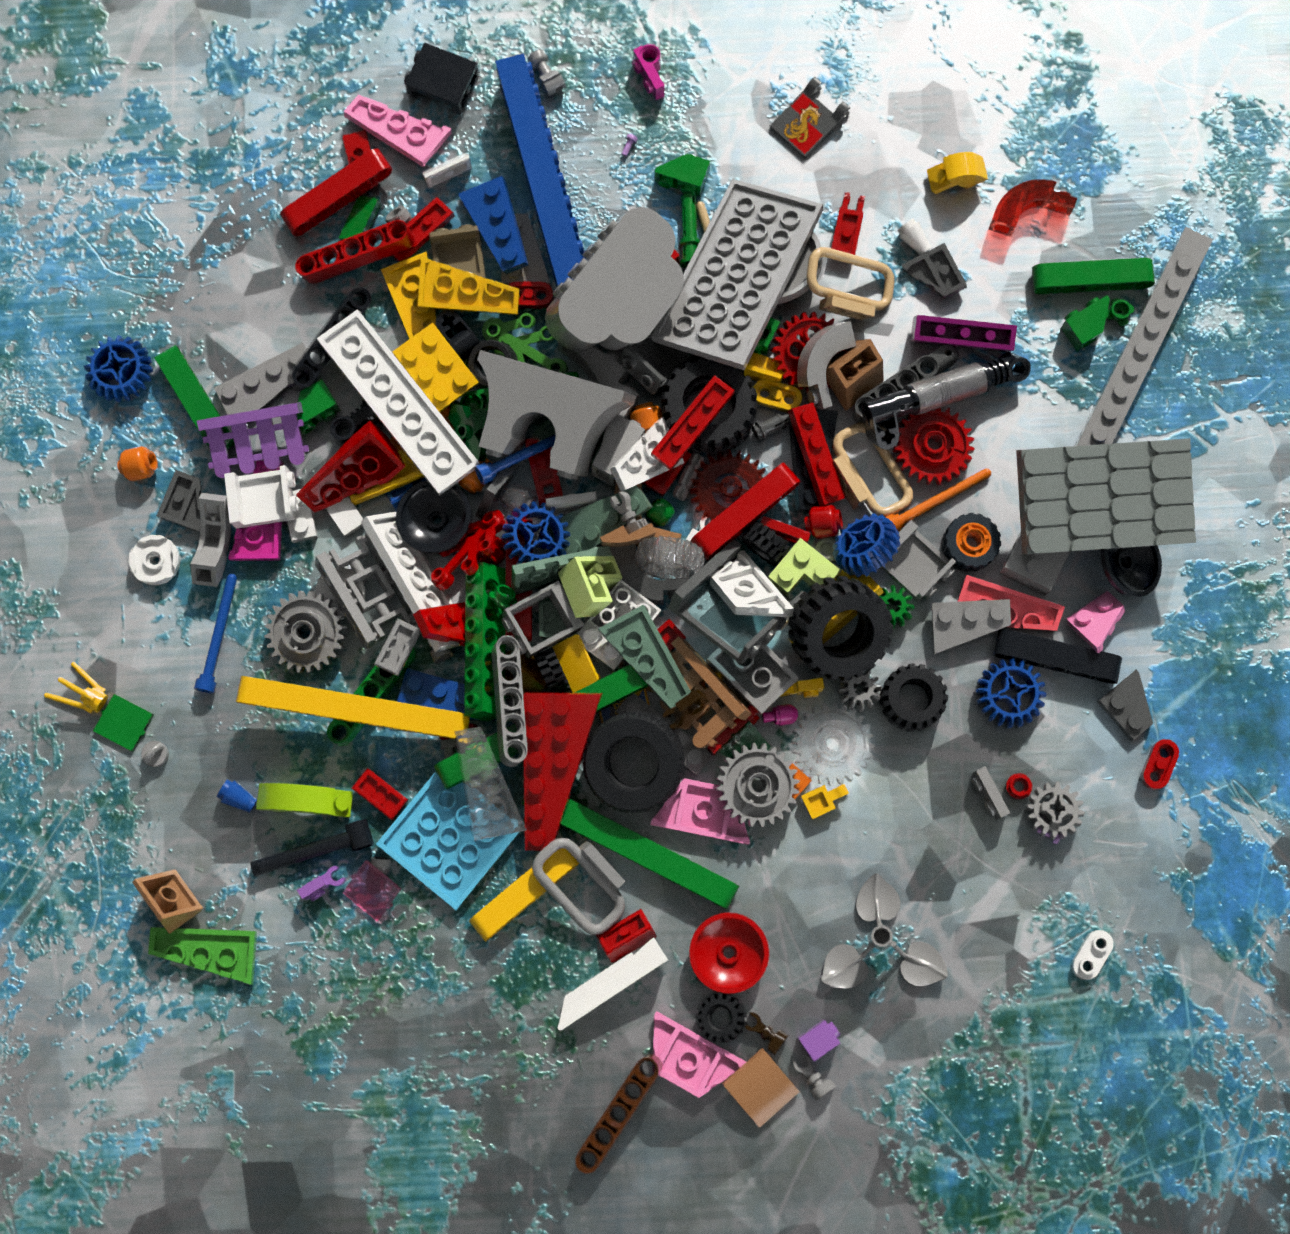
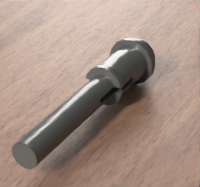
(770, 426)

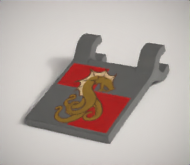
(808, 120)

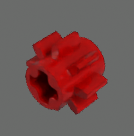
(497, 556)

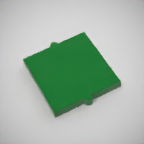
(123, 722)

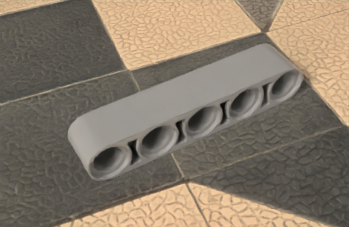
(515, 690)

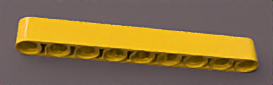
(350, 707)

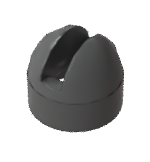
(381, 863)

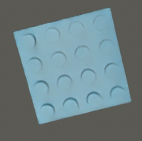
(437, 844)

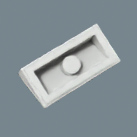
(447, 170)

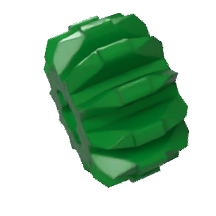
(902, 610)

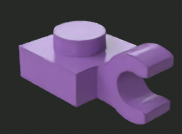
(315, 888)

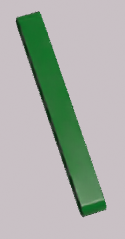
(614, 689)
(649, 854)

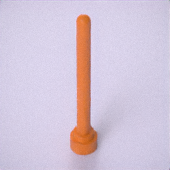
(900, 520)

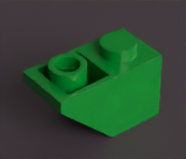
(684, 173)
(1087, 325)
(317, 406)

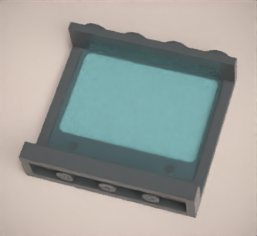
(708, 613)

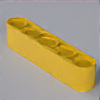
(520, 895)

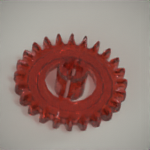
(723, 465)

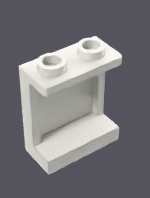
(261, 498)

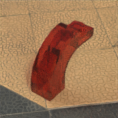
(1027, 196)

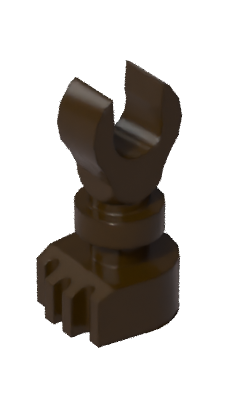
(767, 1033)

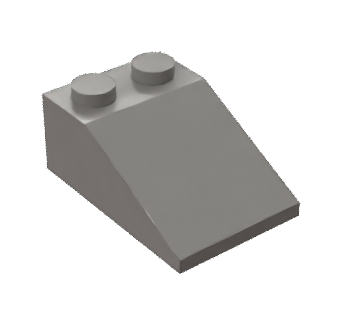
(756, 679)

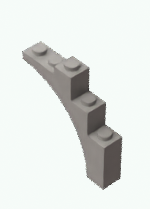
(620, 432)

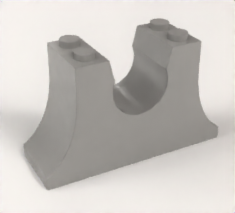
(527, 392)

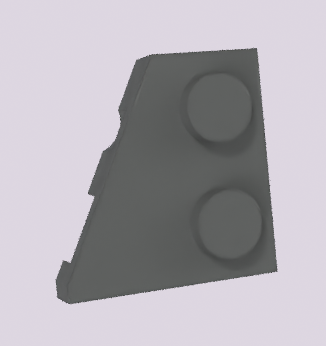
(936, 271)
(494, 488)
(182, 502)
(1128, 706)

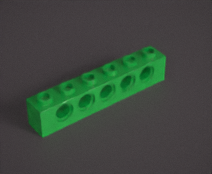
(482, 631)

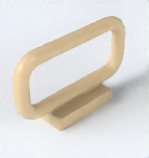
(845, 303)
(853, 484)

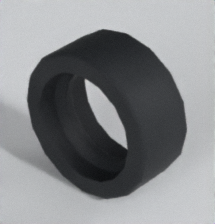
(475, 366)

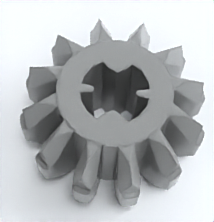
(863, 697)

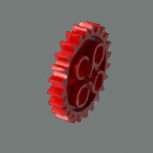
(800, 327)

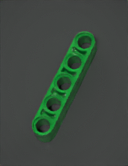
(1093, 276)
(188, 388)
(384, 686)

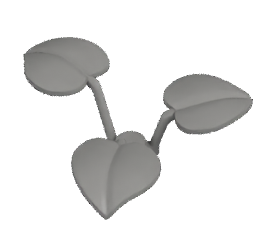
(875, 902)

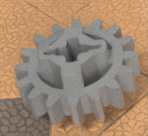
(1066, 811)

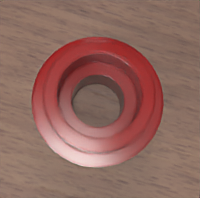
(1024, 780)

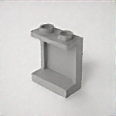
(918, 564)

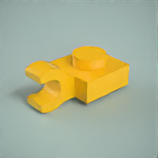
(821, 801)

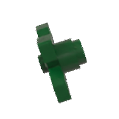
(469, 427)

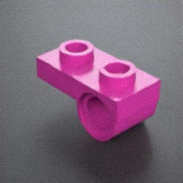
(649, 70)

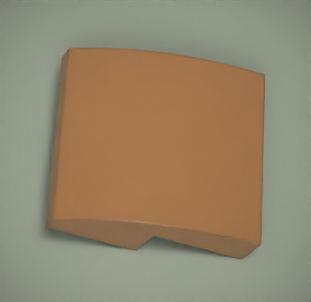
(620, 537)
(760, 1087)

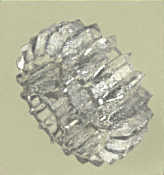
(669, 558)

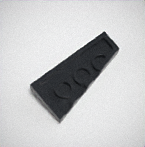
(804, 493)

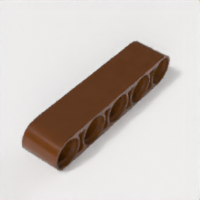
(609, 1122)

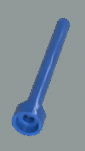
(486, 472)
(205, 682)

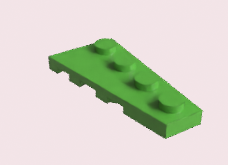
(216, 951)

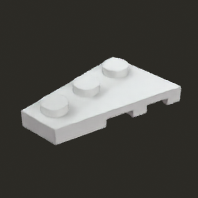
(637, 463)

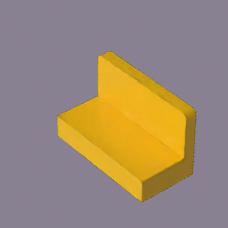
(761, 368)
(575, 663)

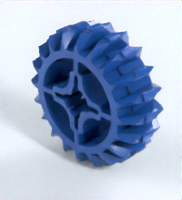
(100, 371)
(527, 531)
(866, 545)
(1006, 683)

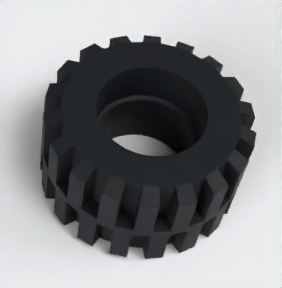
(925, 679)

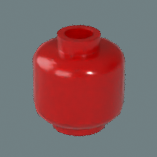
(824, 521)

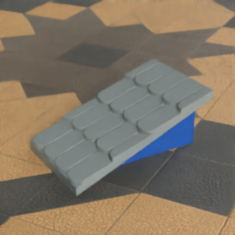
(1106, 496)

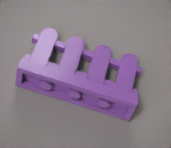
(242, 441)

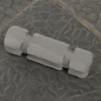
(685, 480)

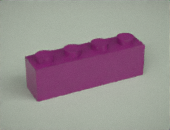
(963, 333)

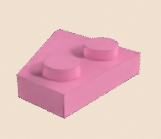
(1097, 620)

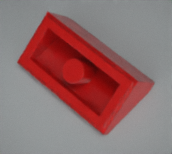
(626, 936)

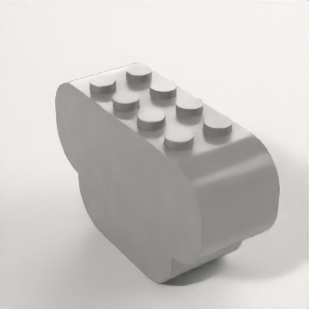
(618, 286)

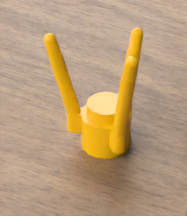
(92, 699)

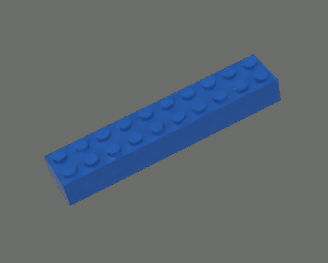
(540, 165)

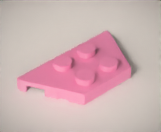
(697, 811)
(690, 1058)

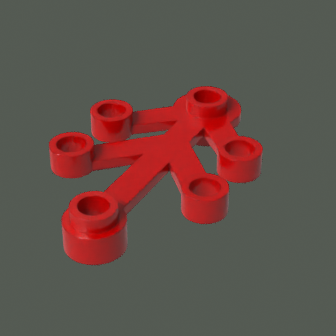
(488, 528)

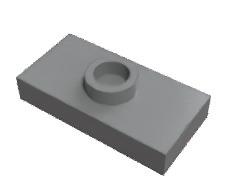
(397, 647)

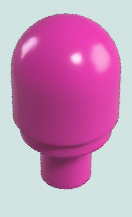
(781, 715)

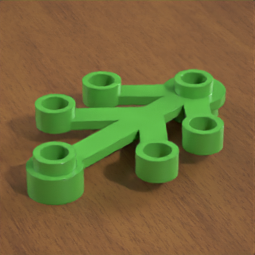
(521, 344)

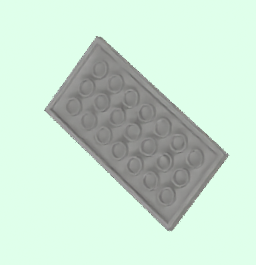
(738, 273)

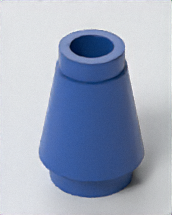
(236, 796)

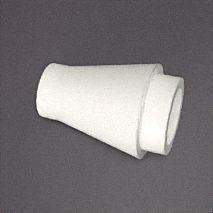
(914, 236)

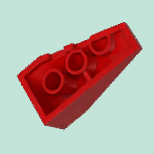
(358, 465)

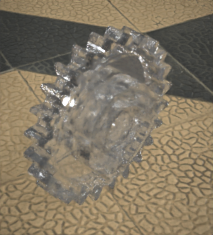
(821, 759)

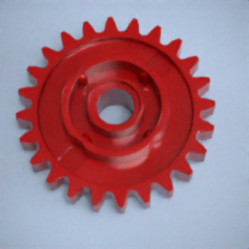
(928, 462)

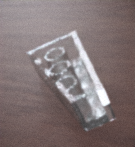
(486, 792)

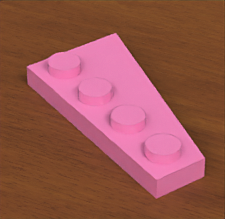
(404, 133)

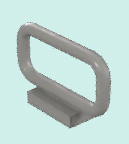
(597, 868)

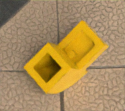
(957, 169)

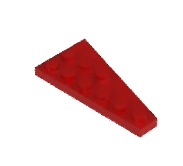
(555, 746)

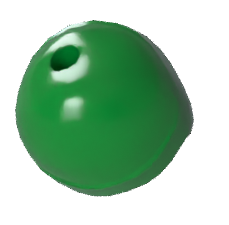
(661, 512)

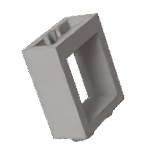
(563, 607)

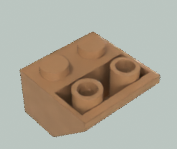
(855, 372)

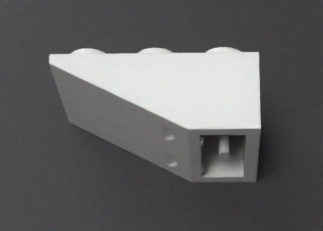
(624, 600)

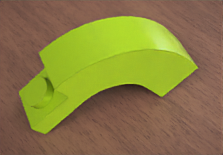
(304, 799)

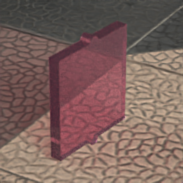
(372, 890)

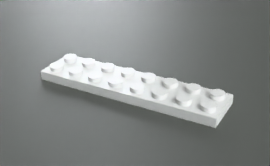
(398, 402)

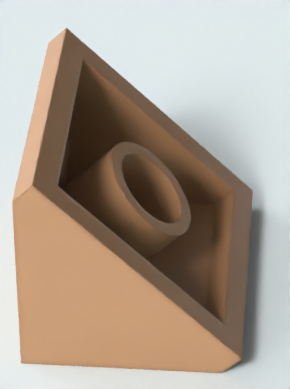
(168, 898)

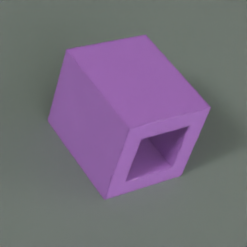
(819, 1039)

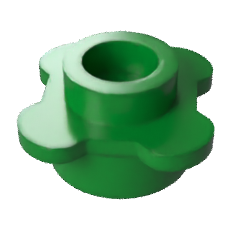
(1124, 307)
(503, 596)

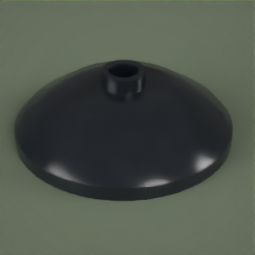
(419, 510)
(1132, 569)

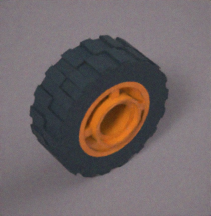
(982, 531)

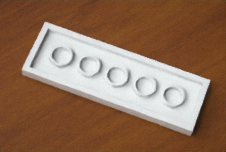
(407, 568)

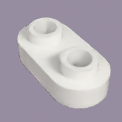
(1090, 952)

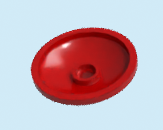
(749, 955)

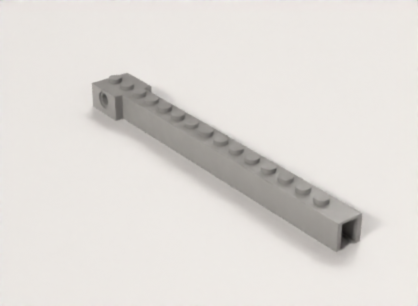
(1042, 569)

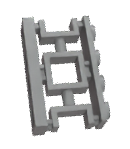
(351, 597)

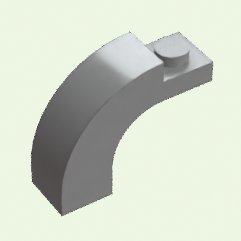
(815, 358)
(214, 541)

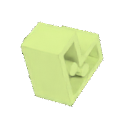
(801, 564)
(589, 582)

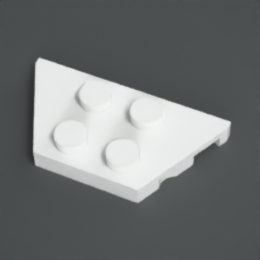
(748, 589)

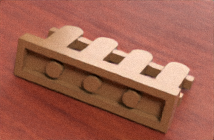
(717, 690)

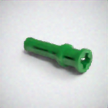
(689, 239)

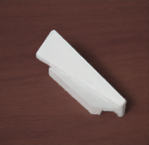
(610, 982)

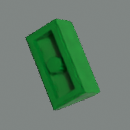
(360, 217)

